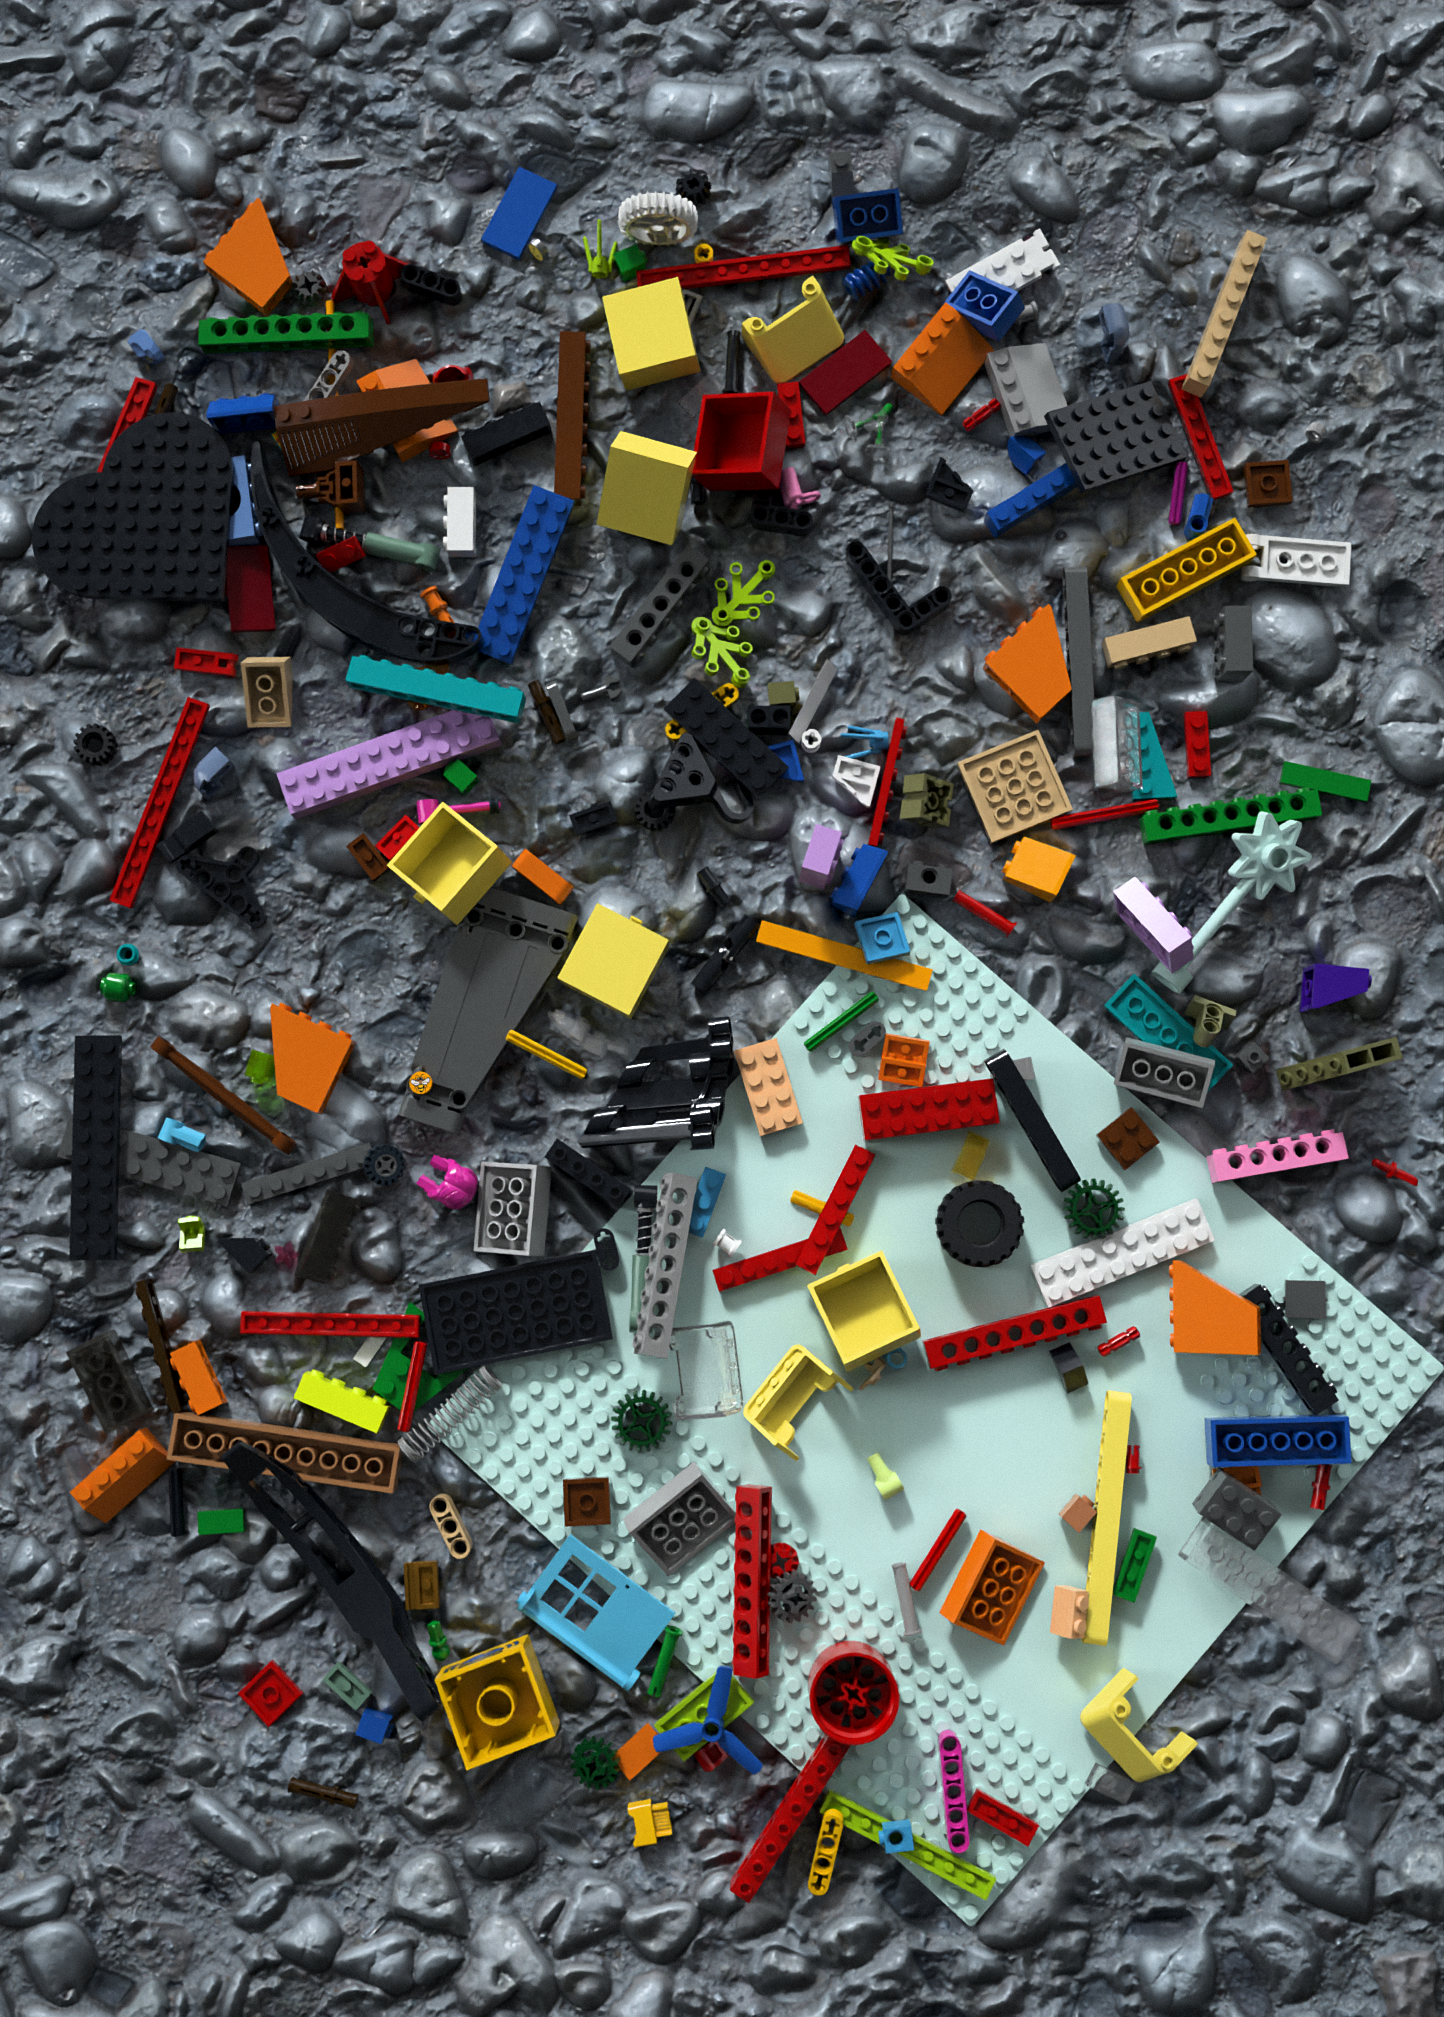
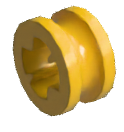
(704, 248)

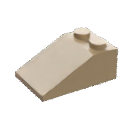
(268, 691)

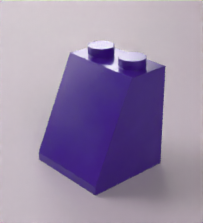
(1331, 983)

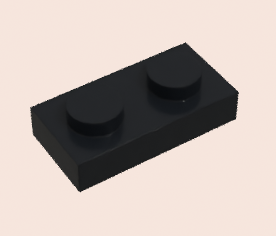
(593, 818)

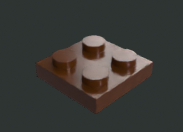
(1267, 483)
(1127, 1138)
(586, 1501)

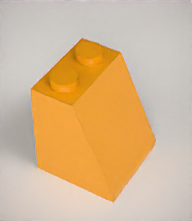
(1037, 868)

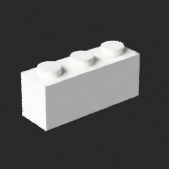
(460, 522)

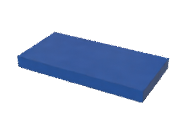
(519, 213)

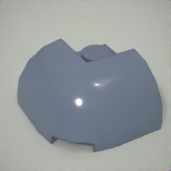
(1115, 331)
(210, 771)

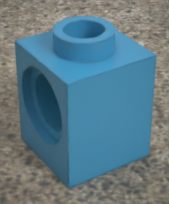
(905, 1843)

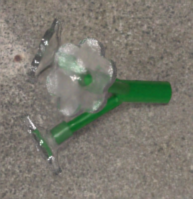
(872, 419)

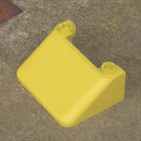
(795, 338)

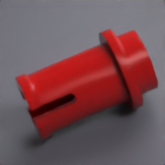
(1133, 1461)

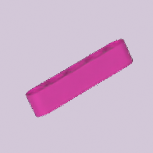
(955, 1802)

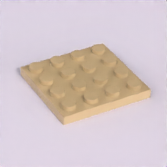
(1014, 786)

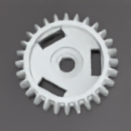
(657, 218)

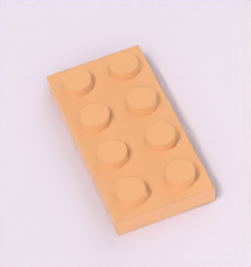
(768, 1087)

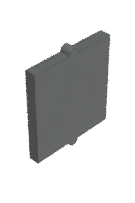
(1305, 1299)

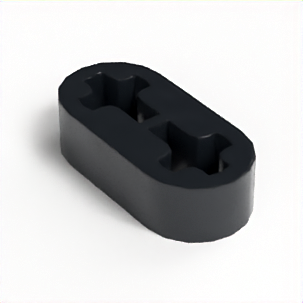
(612, 1247)

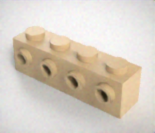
(1148, 643)

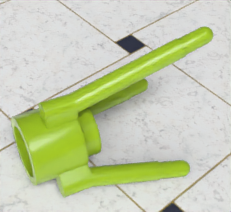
(599, 266)

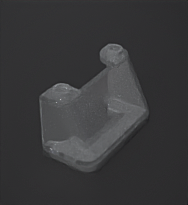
(707, 1371)

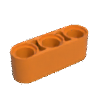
(542, 877)

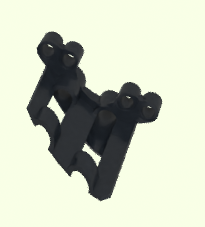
(685, 1106)

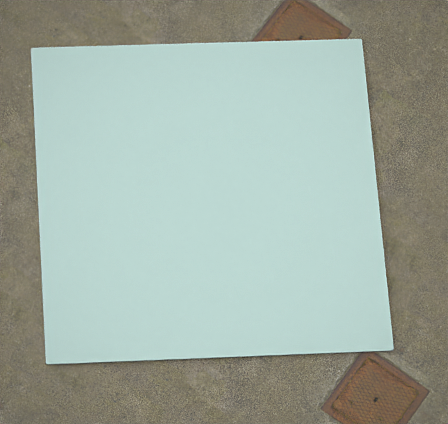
(970, 1438)

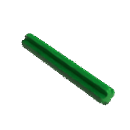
(841, 1021)

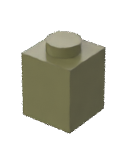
(783, 694)

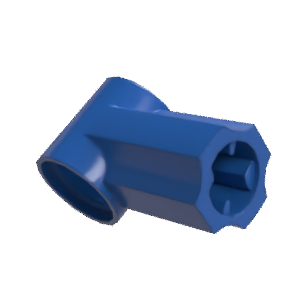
(1198, 516)

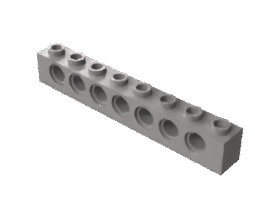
(674, 1255)

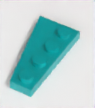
(1155, 772)

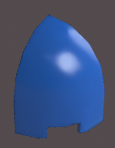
(1024, 452)

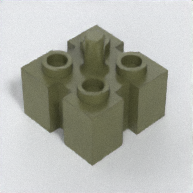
(926, 801)

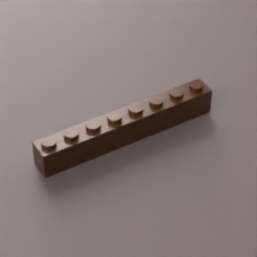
(571, 415)

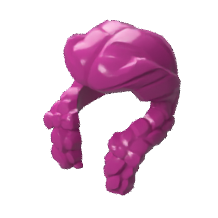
(458, 1185)

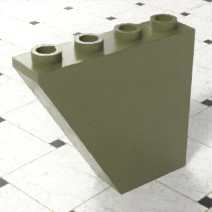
(1339, 1063)

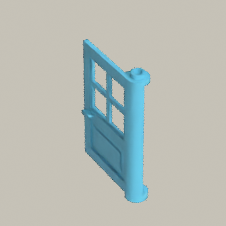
(619, 1631)

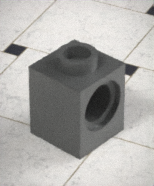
(1250, 1058)

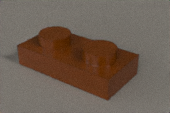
(368, 857)

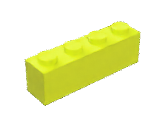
(342, 1401)

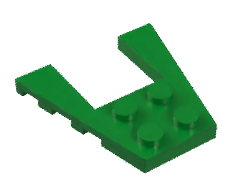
(395, 1369)

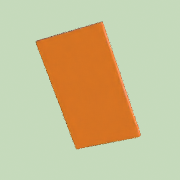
(637, 1752)

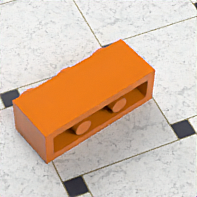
(198, 1377)

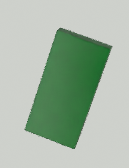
(221, 1521)

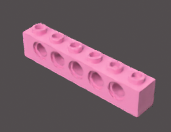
(1333, 1150)

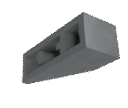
(840, 174)

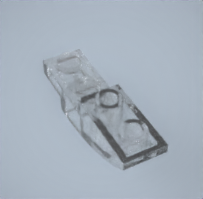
(579, 1033)

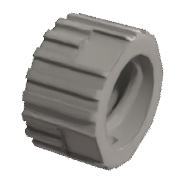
(1315, 432)

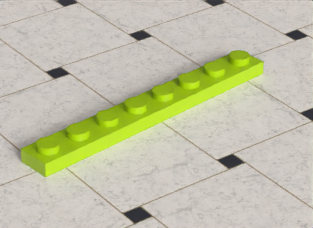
(924, 1853)

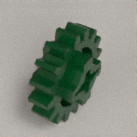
(605, 1762)

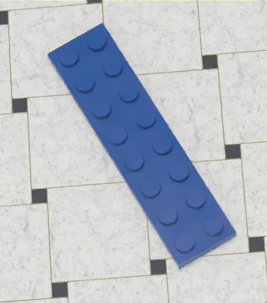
(523, 573)

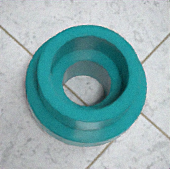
(122, 952)

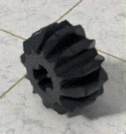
(694, 187)

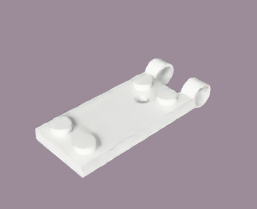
(1307, 561)

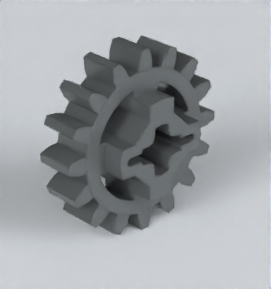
(798, 1601)

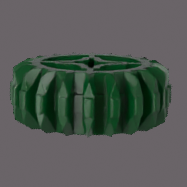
(1089, 1199)
(624, 1431)

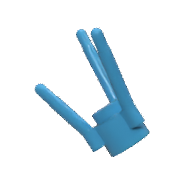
(876, 738)

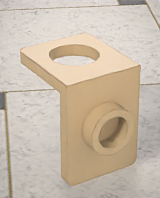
(875, 1370)

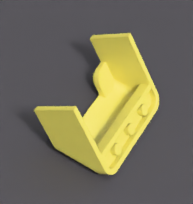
(785, 1394)
(1105, 1720)

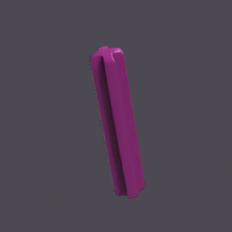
(1178, 493)

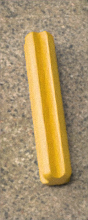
(815, 1205)

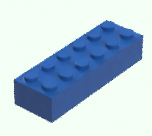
(1277, 1440)

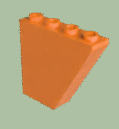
(251, 260)
(1032, 665)
(307, 1057)
(1210, 1315)

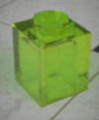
(260, 1067)

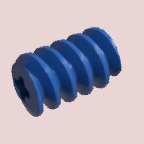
(863, 279)

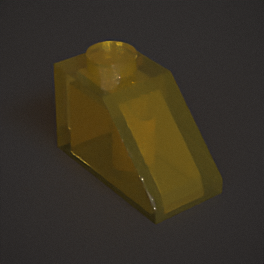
(970, 1156)

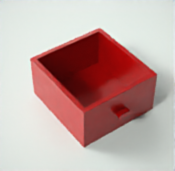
(741, 441)

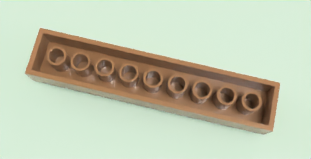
(309, 1453)

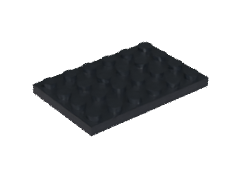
(1115, 436)

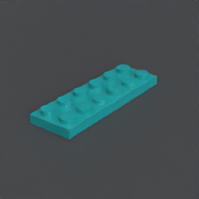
(1157, 1023)

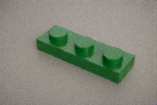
(1134, 1565)

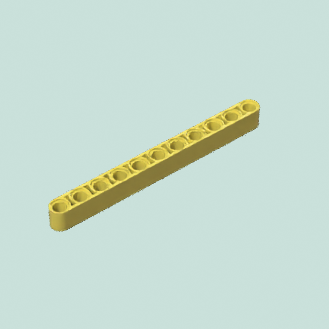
(1107, 1519)

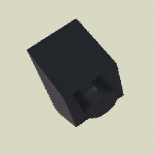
(247, 1251)

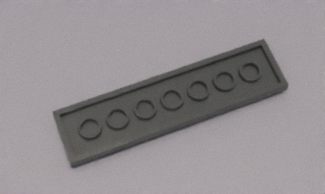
(170, 1166)

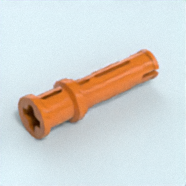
(437, 607)

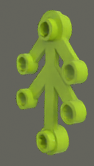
(893, 256)
(742, 596)
(720, 648)

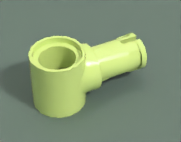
(887, 1481)

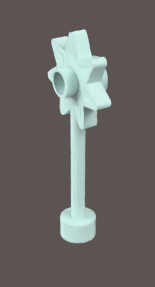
(1265, 861)

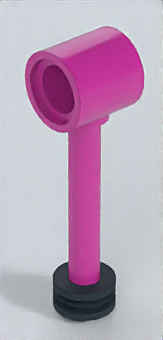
(428, 806)

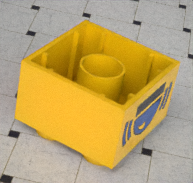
(497, 1702)

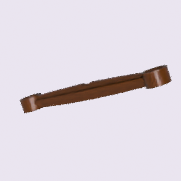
(223, 1095)

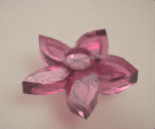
(285, 1254)

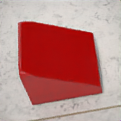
(710, 1756)

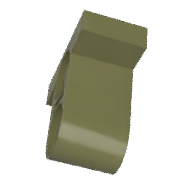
(1209, 1019)

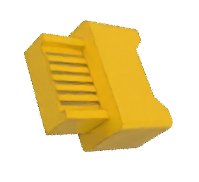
(650, 1821)

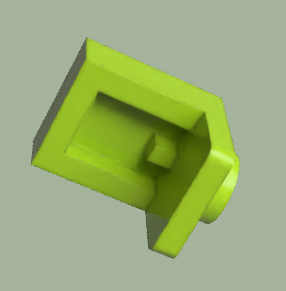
(191, 1234)

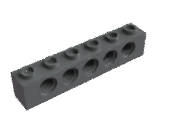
(688, 560)

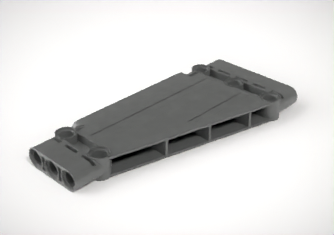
(481, 997)

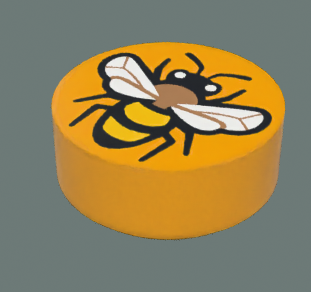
(421, 1082)

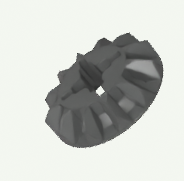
(318, 289)

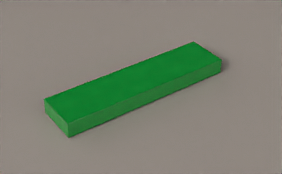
(1325, 781)

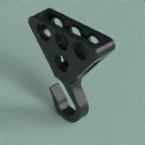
(695, 769)

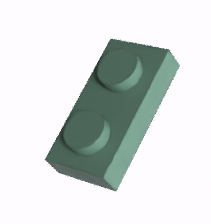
(347, 1685)

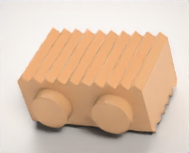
(1069, 1611)

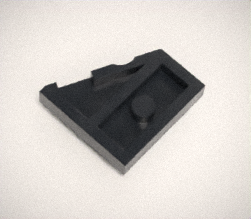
(948, 488)

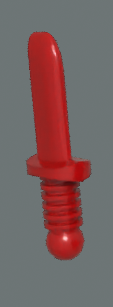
(1391, 1170)

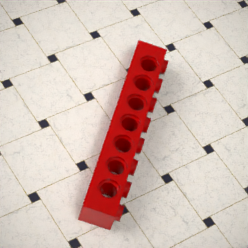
(1090, 1306)
(757, 1615)
(787, 1817)

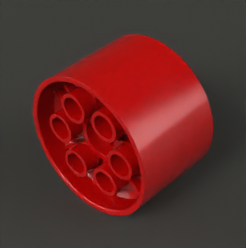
(862, 1727)

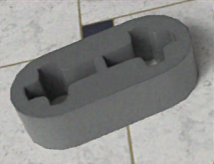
(870, 1042)

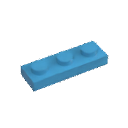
(705, 1200)

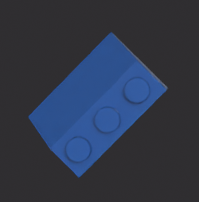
(242, 413)
(858, 878)

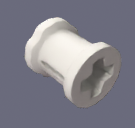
(805, 738)
(727, 1243)

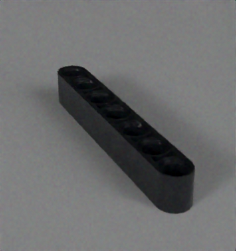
(1032, 1120)

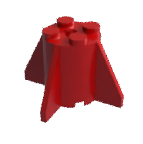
(367, 275)

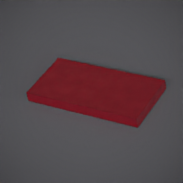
(845, 372)
(249, 589)

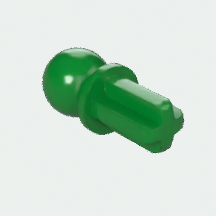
(438, 1641)

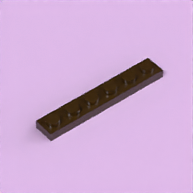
(159, 1338)

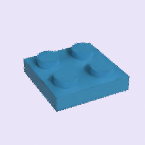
(882, 938)

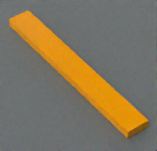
(842, 955)

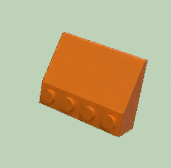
(941, 359)
(401, 375)
(991, 1587)

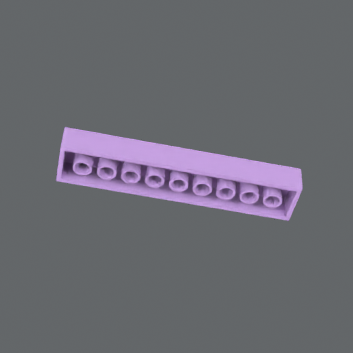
(386, 761)

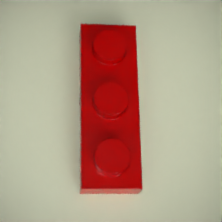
(790, 395)
(1197, 744)
(1002, 1817)

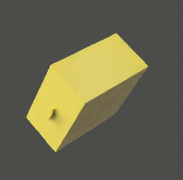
(651, 334)
(646, 487)
(449, 863)
(614, 960)
(864, 1311)

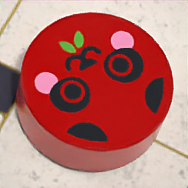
(439, 450)

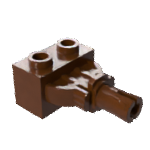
(339, 488)

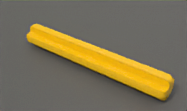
(546, 1054)

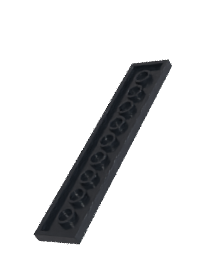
(95, 1147)

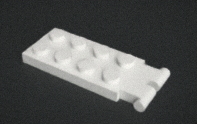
(1014, 265)

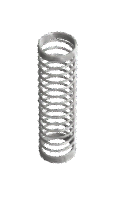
(411, 1452)

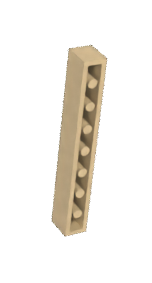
(1224, 313)

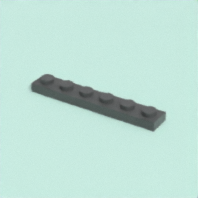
(305, 1174)

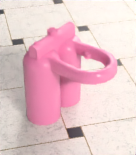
(791, 490)

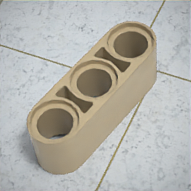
(451, 1537)

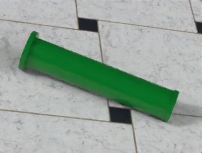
(664, 1660)

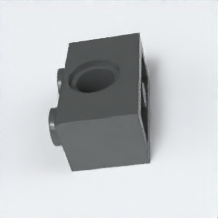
(915, 884)

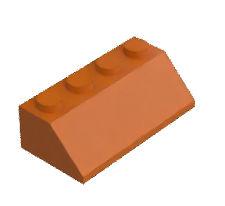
(122, 1476)

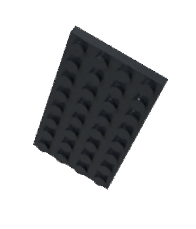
(515, 1311)

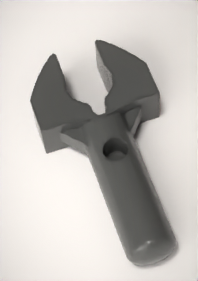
(604, 690)

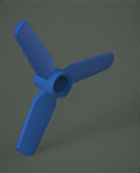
(695, 1732)

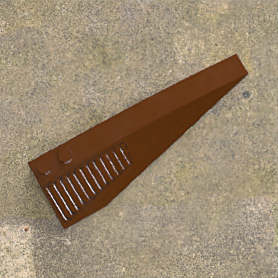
(356, 424)

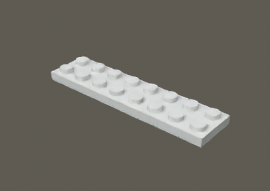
(1122, 1253)

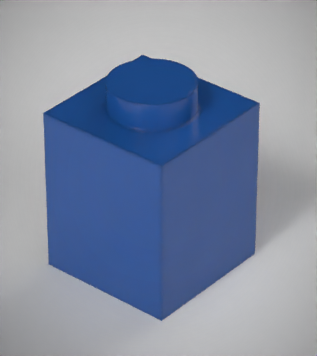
(375, 1725)

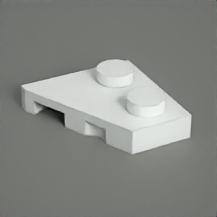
(857, 778)

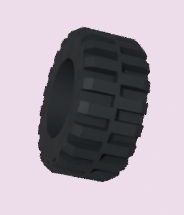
(1010, 1223)

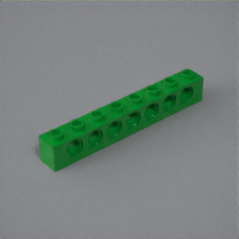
(295, 339)
(1153, 833)

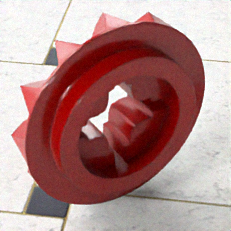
(785, 1551)

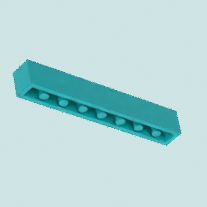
(436, 689)

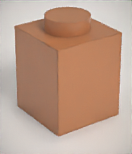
(1078, 1512)

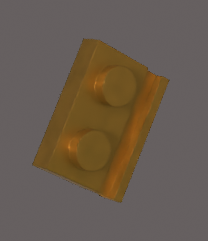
(421, 1585)

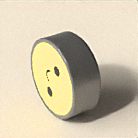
(538, 249)

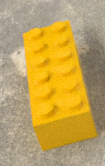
(1186, 570)

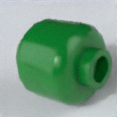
(117, 987)

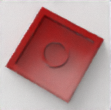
(270, 1693)

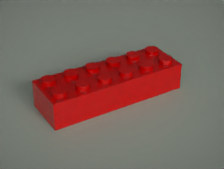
(928, 1109)

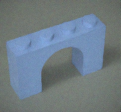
(243, 524)

